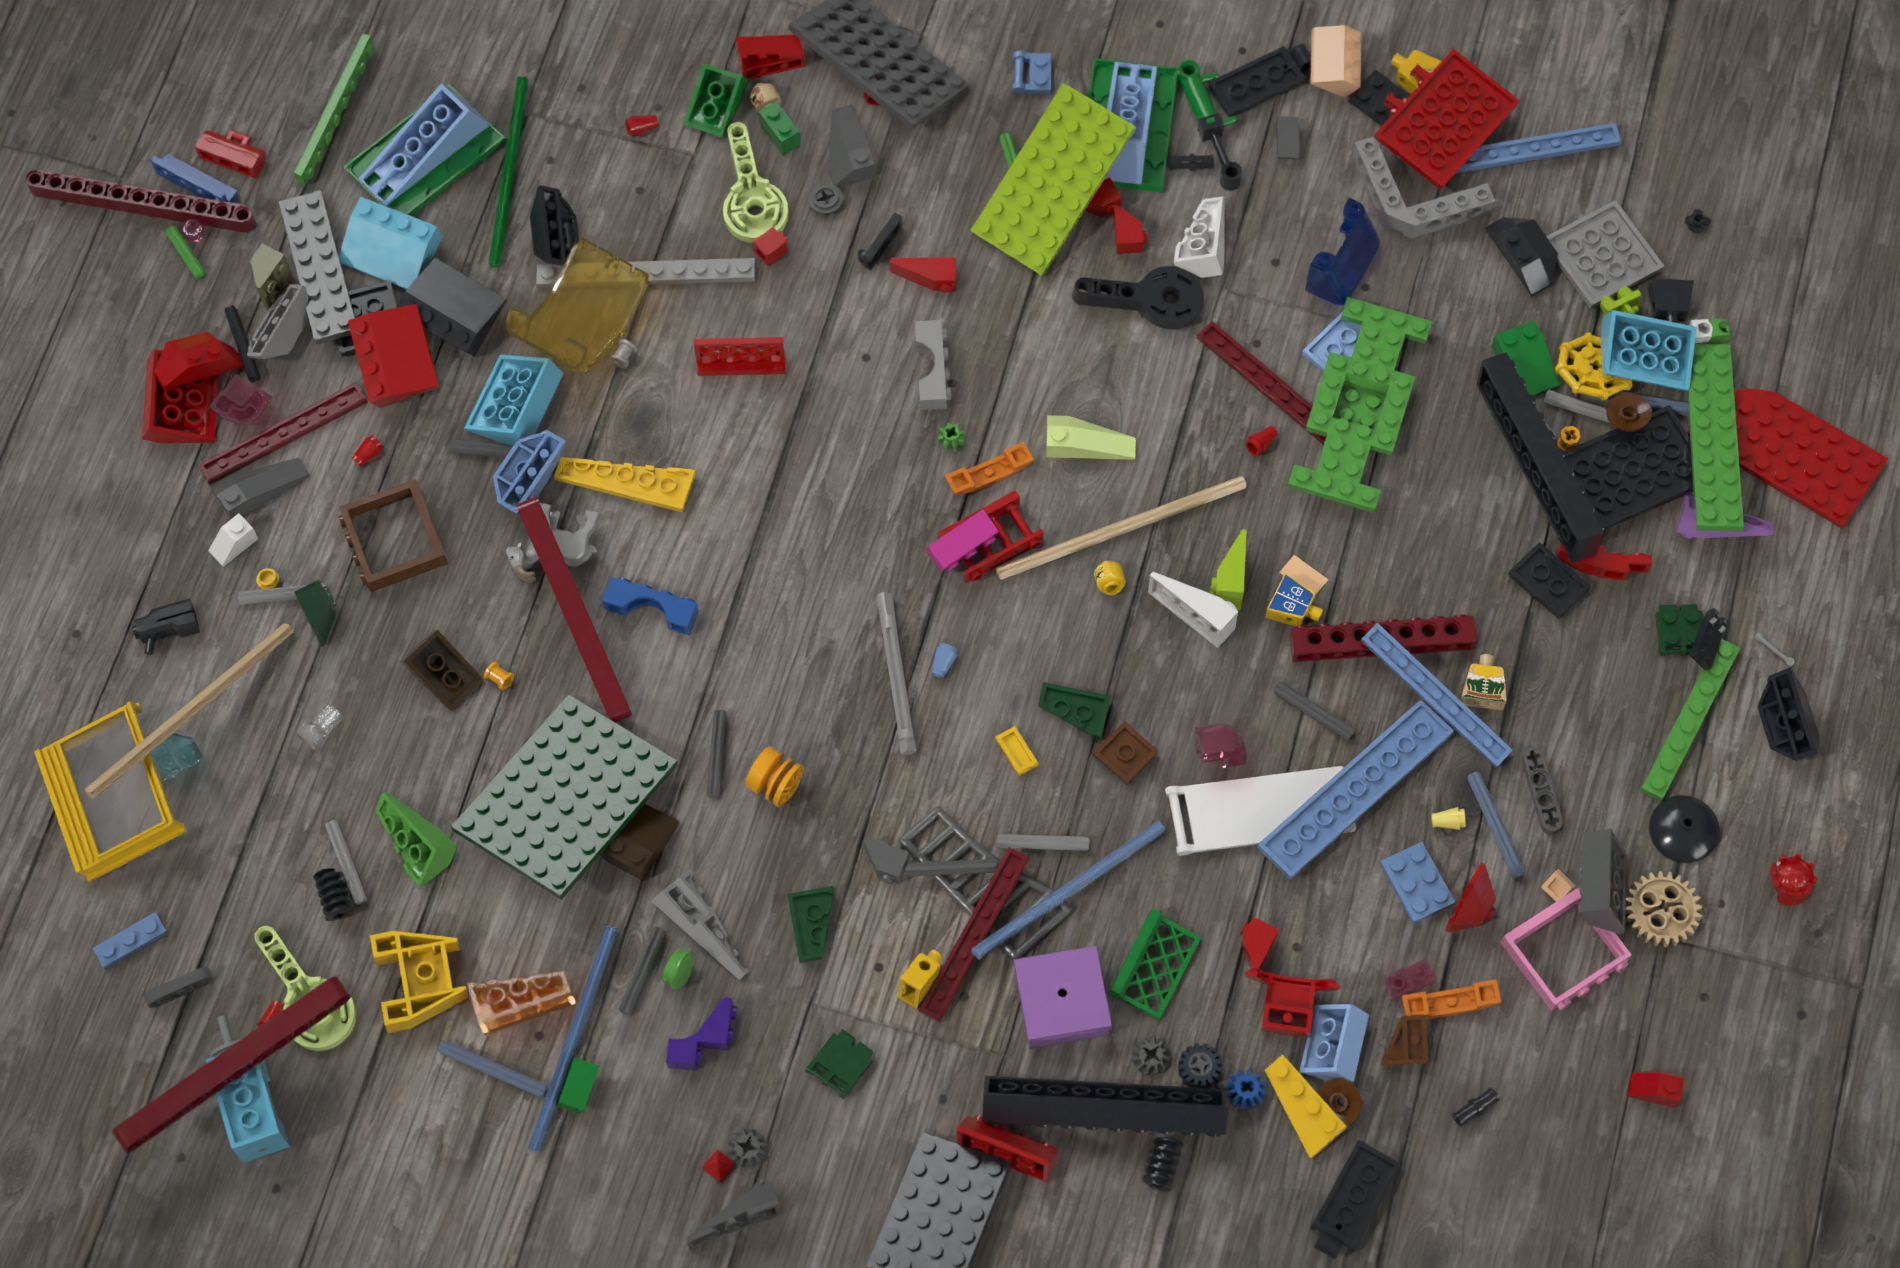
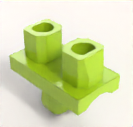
(1627, 302)

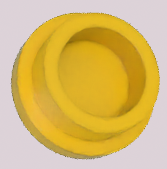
(267, 579)

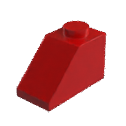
(1104, 199)
(1128, 232)
(1257, 941)
(1656, 1088)

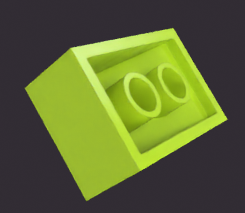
(1231, 573)

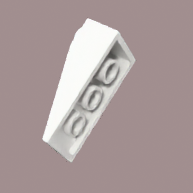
(1200, 610)

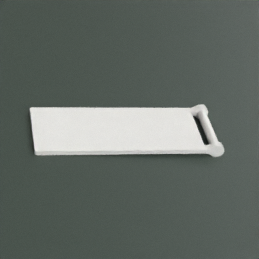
(1242, 809)

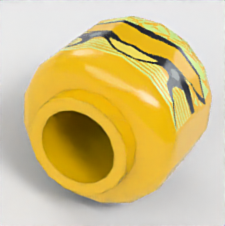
(1109, 577)

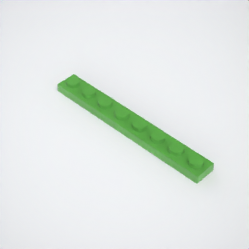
(331, 115)
(1689, 722)

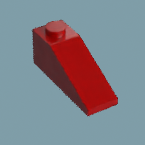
(930, 272)

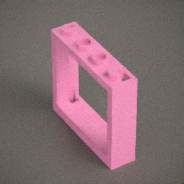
(1544, 917)

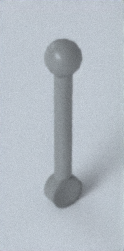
(1789, 661)

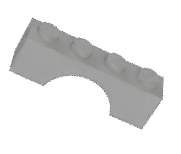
(933, 387)

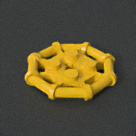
(1590, 381)

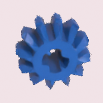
(1244, 1081)

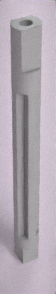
(896, 673)

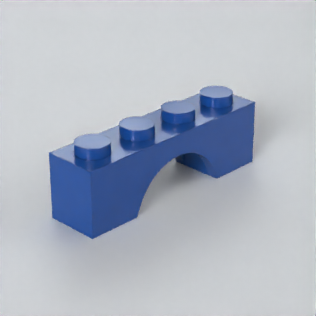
(625, 596)

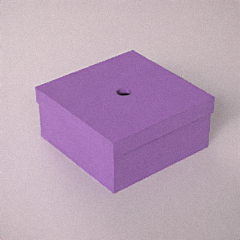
(1062, 997)

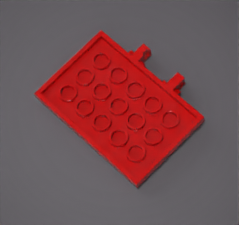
(1445, 118)

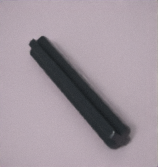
(242, 343)

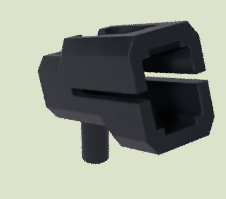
(166, 621)

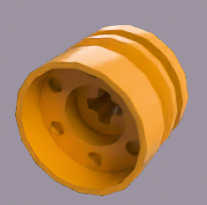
(778, 778)

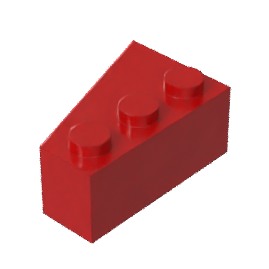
(769, 55)

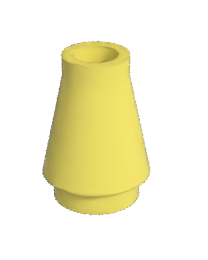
(1451, 819)

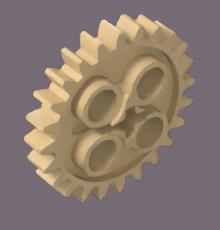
(1670, 928)

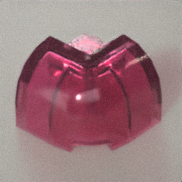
(240, 402)
(1220, 743)

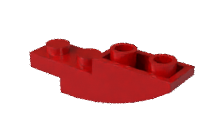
(1609, 566)

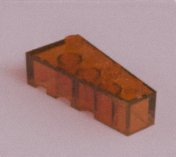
(519, 999)

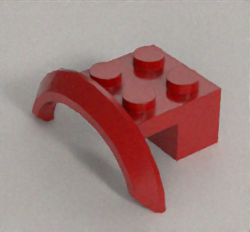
(1289, 1001)

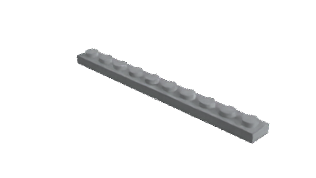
(674, 271)

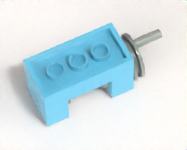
(249, 1108)

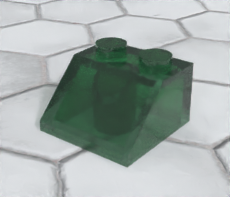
(318, 608)

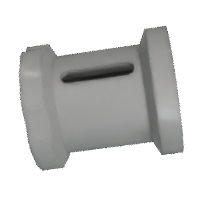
(623, 353)

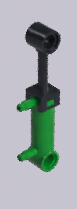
(1209, 122)

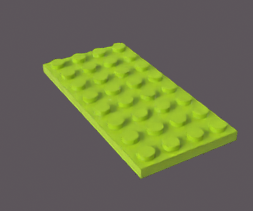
(1053, 179)

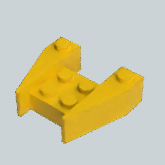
(423, 975)

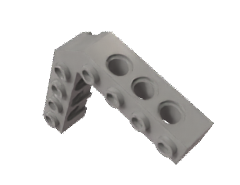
(1423, 217)

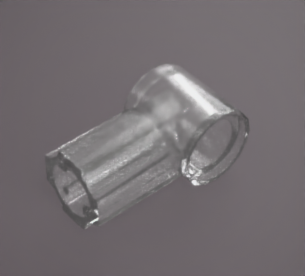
(316, 731)

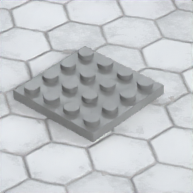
(1604, 254)

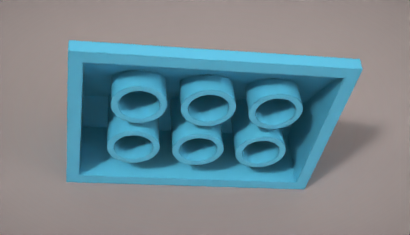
(388, 243)
(1647, 350)
(514, 398)

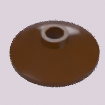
(1629, 405)
(1338, 1087)

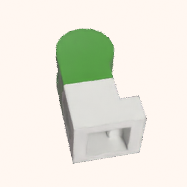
(1711, 331)

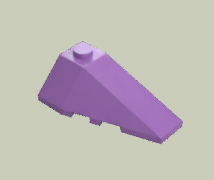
(1687, 524)

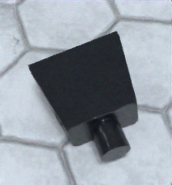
(1670, 298)

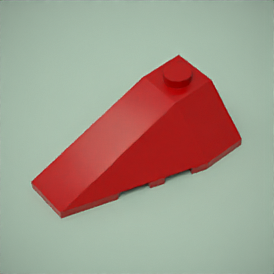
(1475, 903)

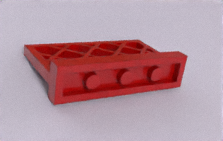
(748, 362)

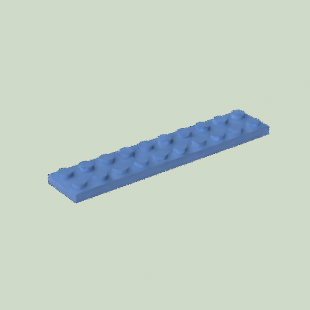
(1355, 789)

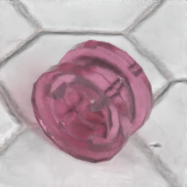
(187, 228)

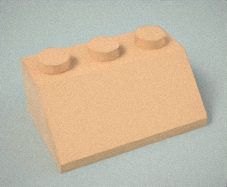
(1336, 59)

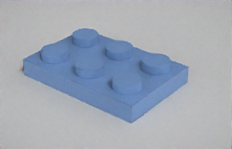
(1417, 882)

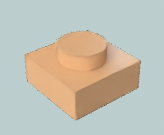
(1558, 885)

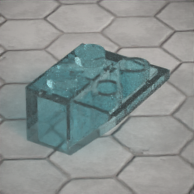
(175, 754)

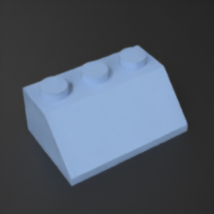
(1334, 1042)

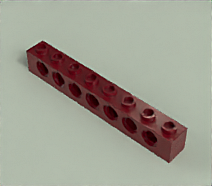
(1349, 648)

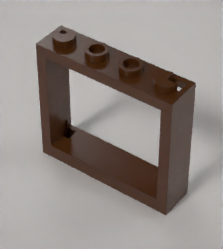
(404, 570)

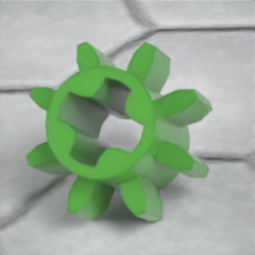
(951, 436)

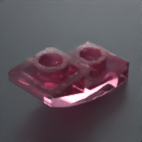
(1409, 979)

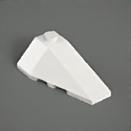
(1203, 243)

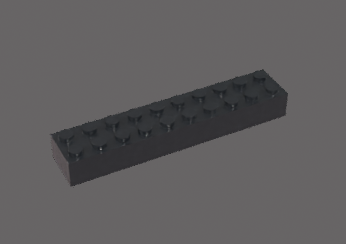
(1540, 457)
(1105, 1105)

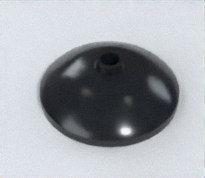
(1676, 839)

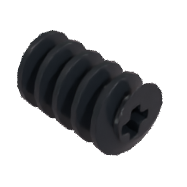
(332, 894)
(1160, 1163)

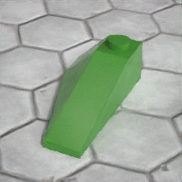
(420, 842)

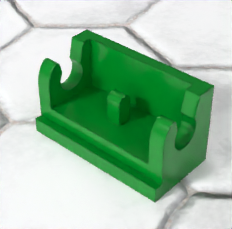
(578, 1085)

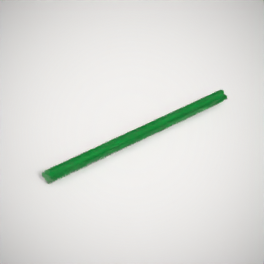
(508, 172)

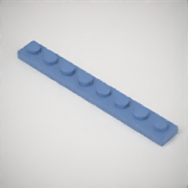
(1543, 147)
(1436, 695)

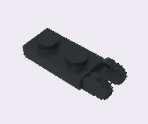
(1708, 639)

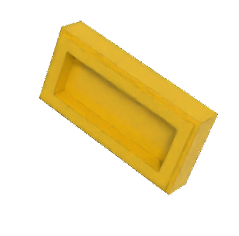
(1016, 751)

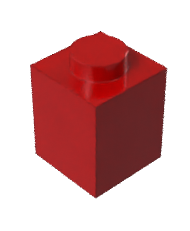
(770, 246)

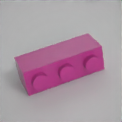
(962, 542)

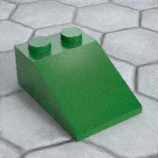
(715, 100)
(1530, 353)

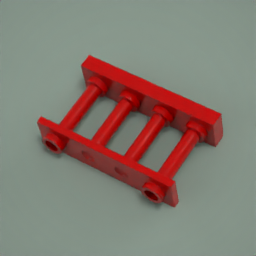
(1005, 505)

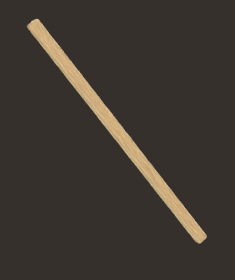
(1121, 527)
(188, 711)

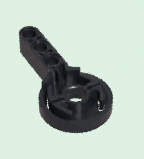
(1147, 294)

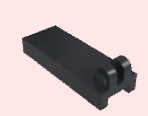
(881, 243)

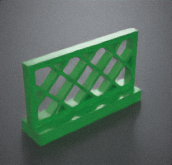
(1135, 956)

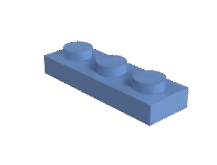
(130, 940)

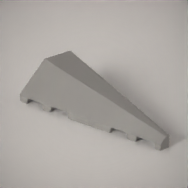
(687, 908)

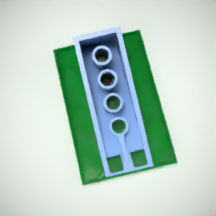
(1145, 99)
(425, 152)

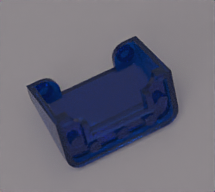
(1339, 275)

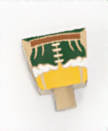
(1485, 685)

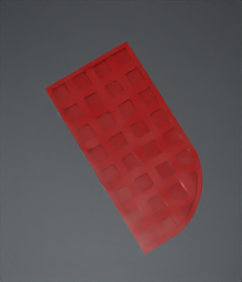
(1803, 454)

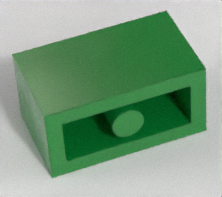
(779, 127)

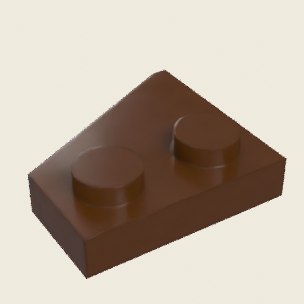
(1408, 1042)

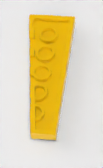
(647, 484)

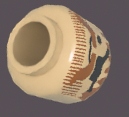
(764, 95)

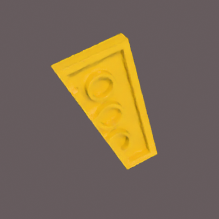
(1308, 1112)

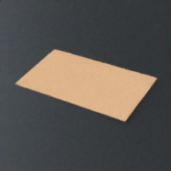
(1304, 574)

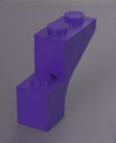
(713, 1034)

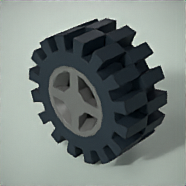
(1203, 1059)

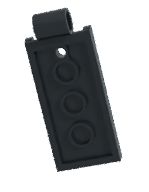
(1261, 79)
(1354, 1199)

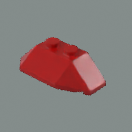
(195, 359)

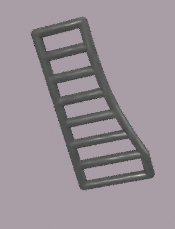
(952, 888)

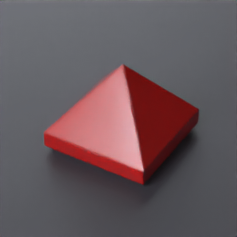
(718, 1166)

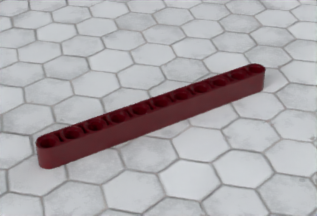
(131, 195)
(574, 610)
(231, 1064)

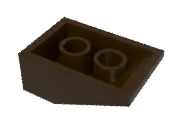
(442, 670)
(641, 842)

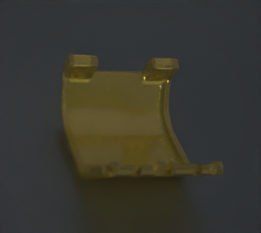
(584, 309)

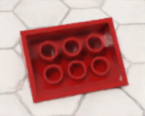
(393, 354)
(178, 412)
(1024, 1154)

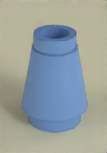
(943, 659)

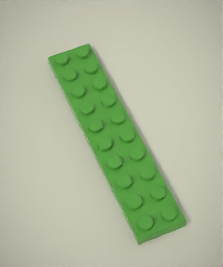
(1714, 440)

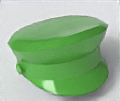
(678, 968)

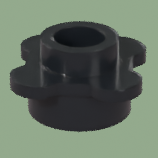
(1696, 226)

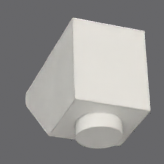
(232, 540)

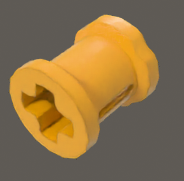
(1565, 435)
(499, 675)

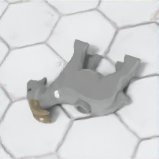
(573, 546)

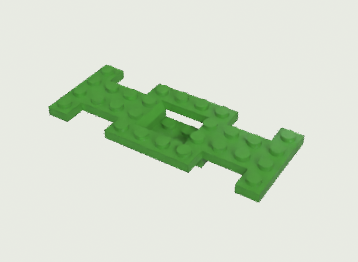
(1368, 406)

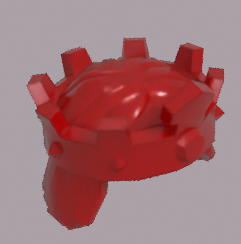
(1792, 879)

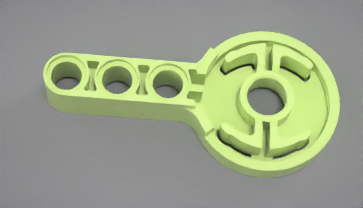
(751, 192)
(330, 1030)

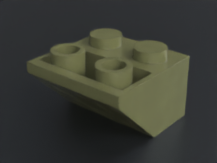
(270, 273)

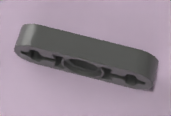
(178, 987)

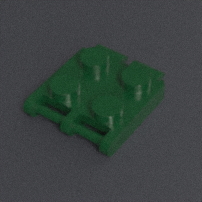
(1677, 628)
(841, 1062)

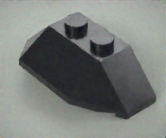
(552, 226)
(1525, 250)
(1788, 717)

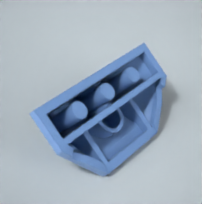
(527, 468)

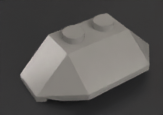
(281, 324)

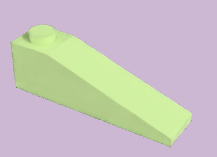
(1080, 439)

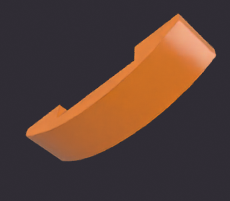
(991, 471)
(1453, 1001)

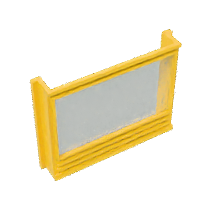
(123, 819)

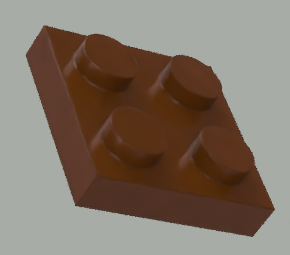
(1125, 753)

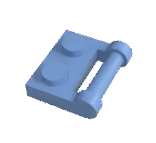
(1039, 73)

